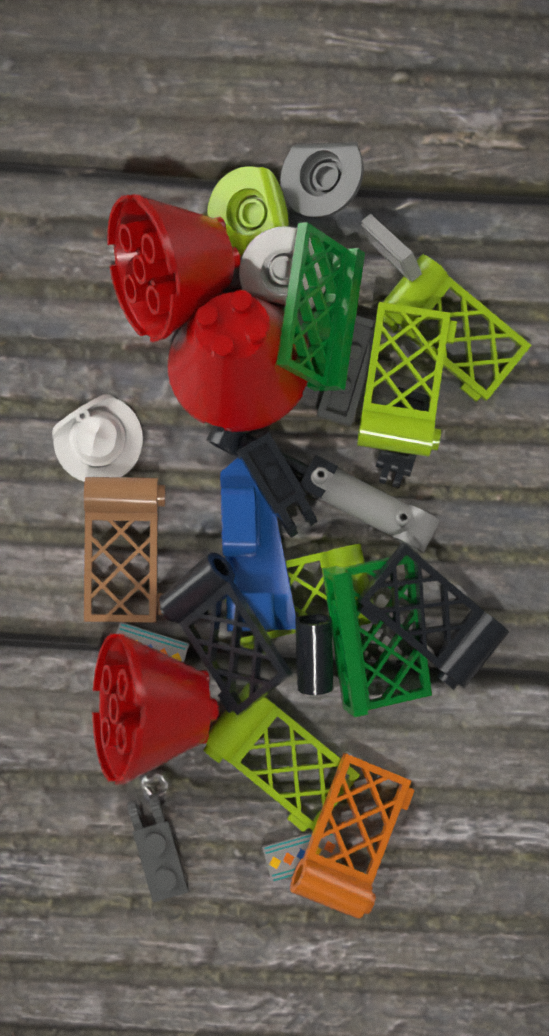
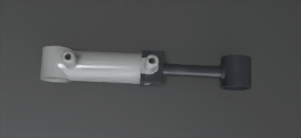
(347, 493)

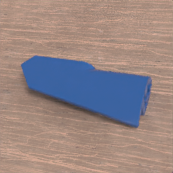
(254, 550)

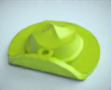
(249, 204)

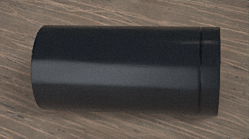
(314, 654)

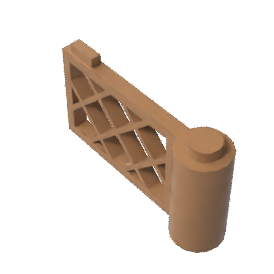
(130, 501)

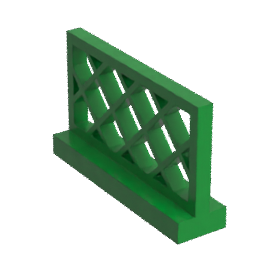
(334, 312)
(350, 648)

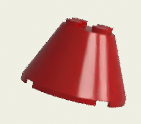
(166, 262)
(227, 365)
(146, 708)

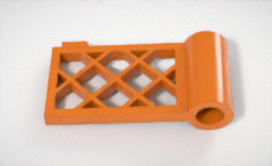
(332, 882)

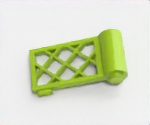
(426, 293)
(397, 427)
(338, 557)
(236, 735)

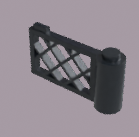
(192, 599)
(464, 649)

